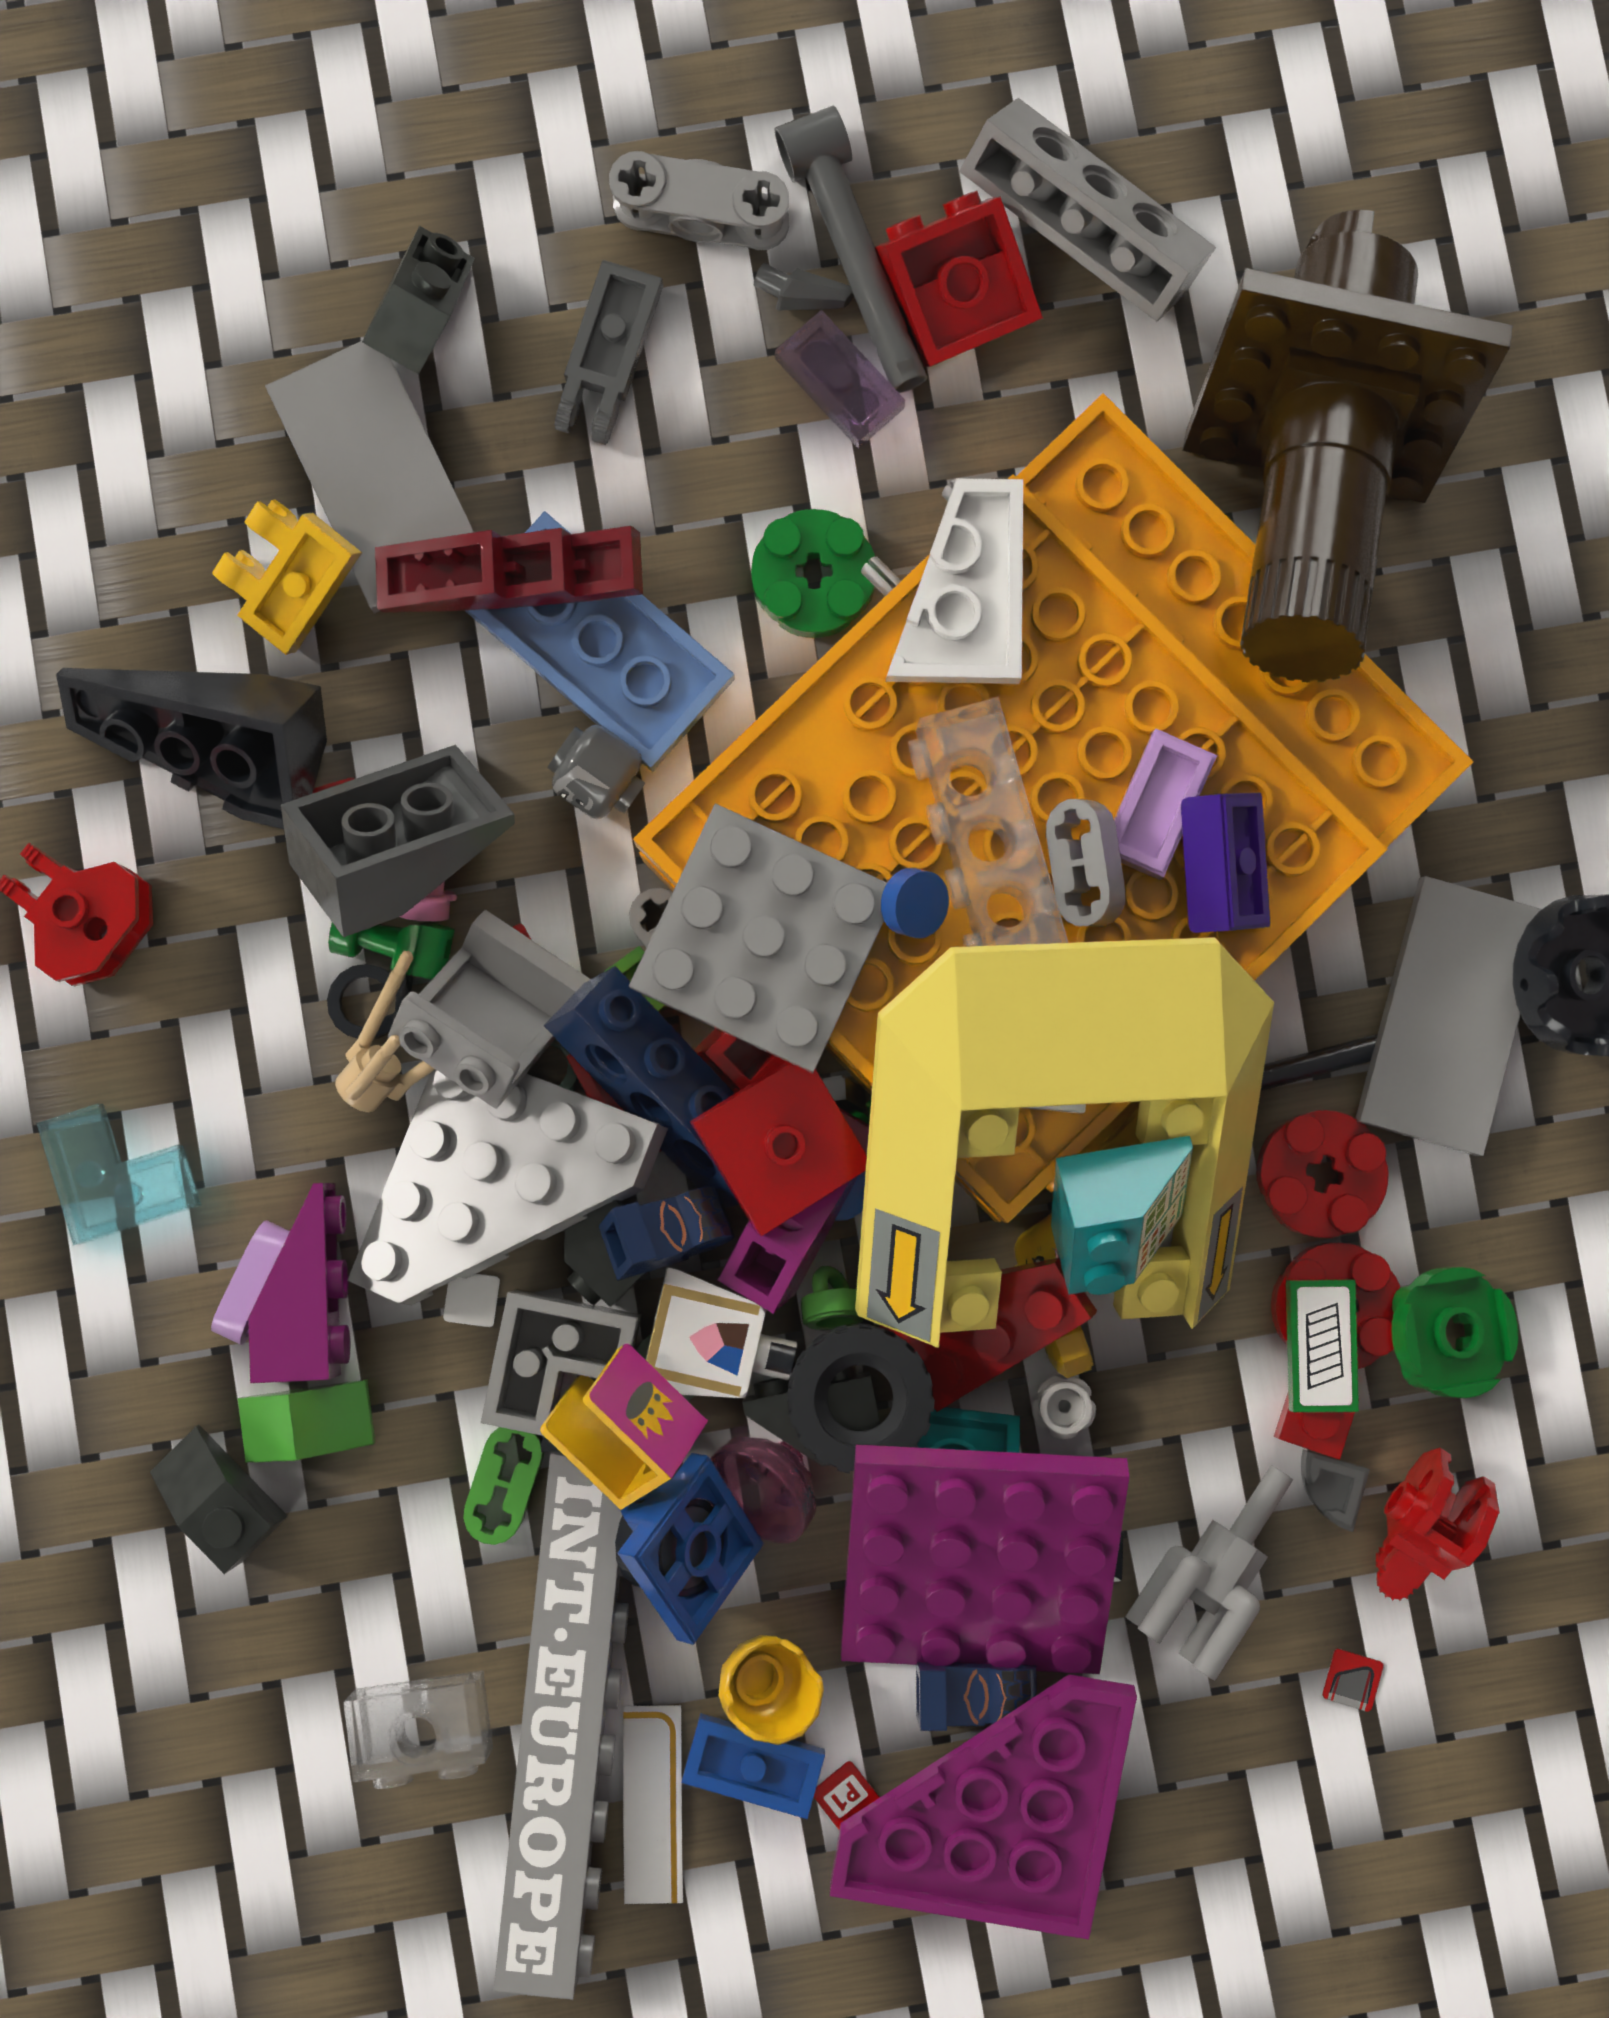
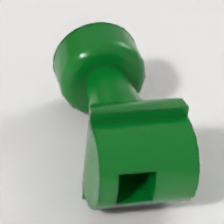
(426, 941)

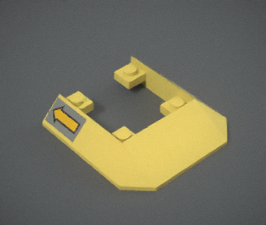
(1057, 1029)

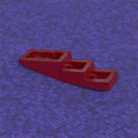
(509, 570)

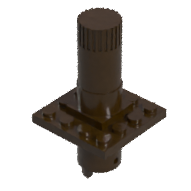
(1341, 403)

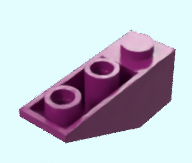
(774, 1265)
(296, 1316)

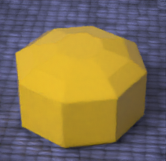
(1070, 1354)

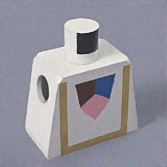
(712, 1339)

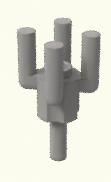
(1215, 1579)

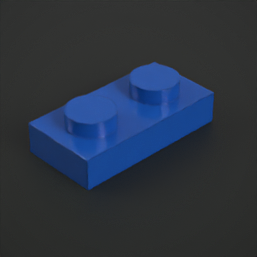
(753, 1770)

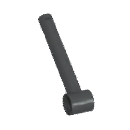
(815, 150)

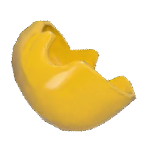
(770, 1690)

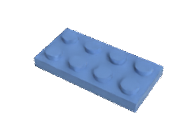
(616, 663)

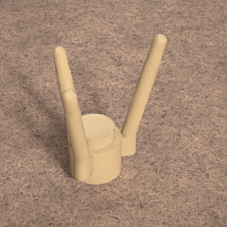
(375, 1068)

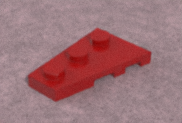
(1030, 1315)

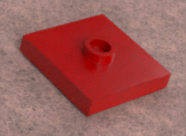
(780, 1145)

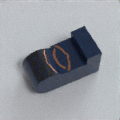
(664, 1231)
(970, 1693)

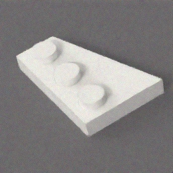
(970, 594)

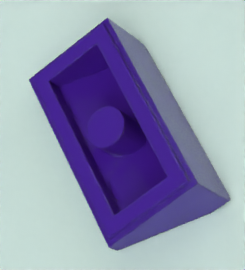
(1225, 862)

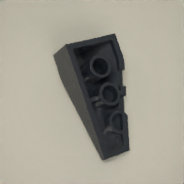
(227, 733)

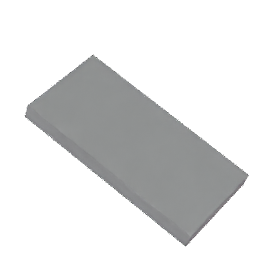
(367, 455)
(1447, 1019)

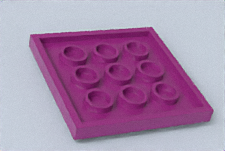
(981, 1557)

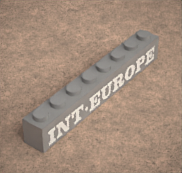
(563, 1743)

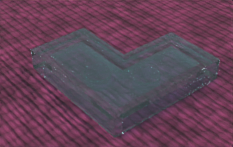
(101, 1191)

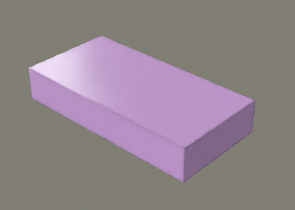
(1151, 808)

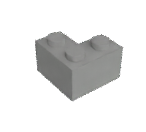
(540, 1343)

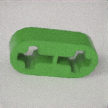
(489, 1477)

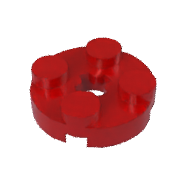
(1355, 1156)
(1374, 1292)

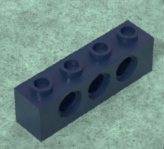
(644, 1068)

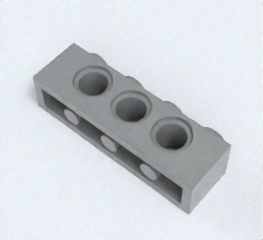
(1086, 208)

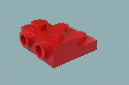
(959, 277)

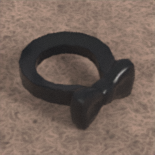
(343, 980)

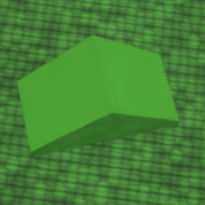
(306, 1422)

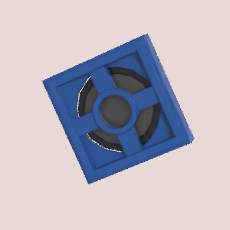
(686, 1548)

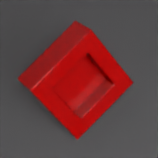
(1315, 1430)

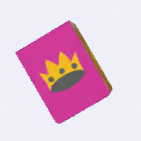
(624, 1427)

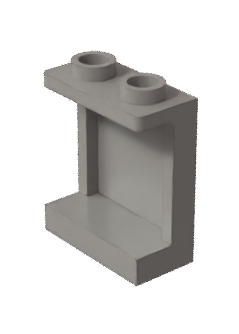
(487, 1010)

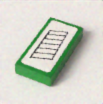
(1322, 1345)

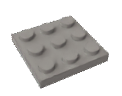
(762, 938)

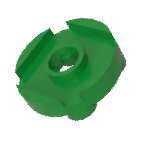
(788, 546)
(1420, 1332)

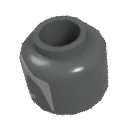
(596, 771)

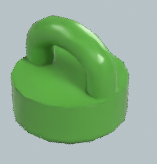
(829, 1307)

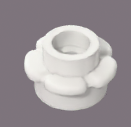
(1081, 1409)

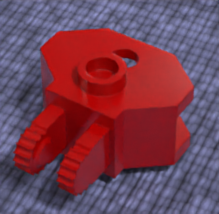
(78, 911)
(1433, 1526)

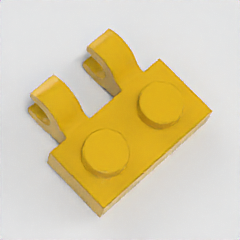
(298, 582)

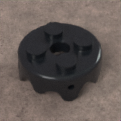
(1546, 979)

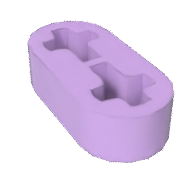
(247, 1282)

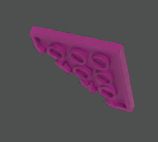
(1004, 1822)

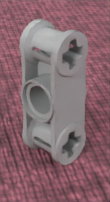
(699, 200)

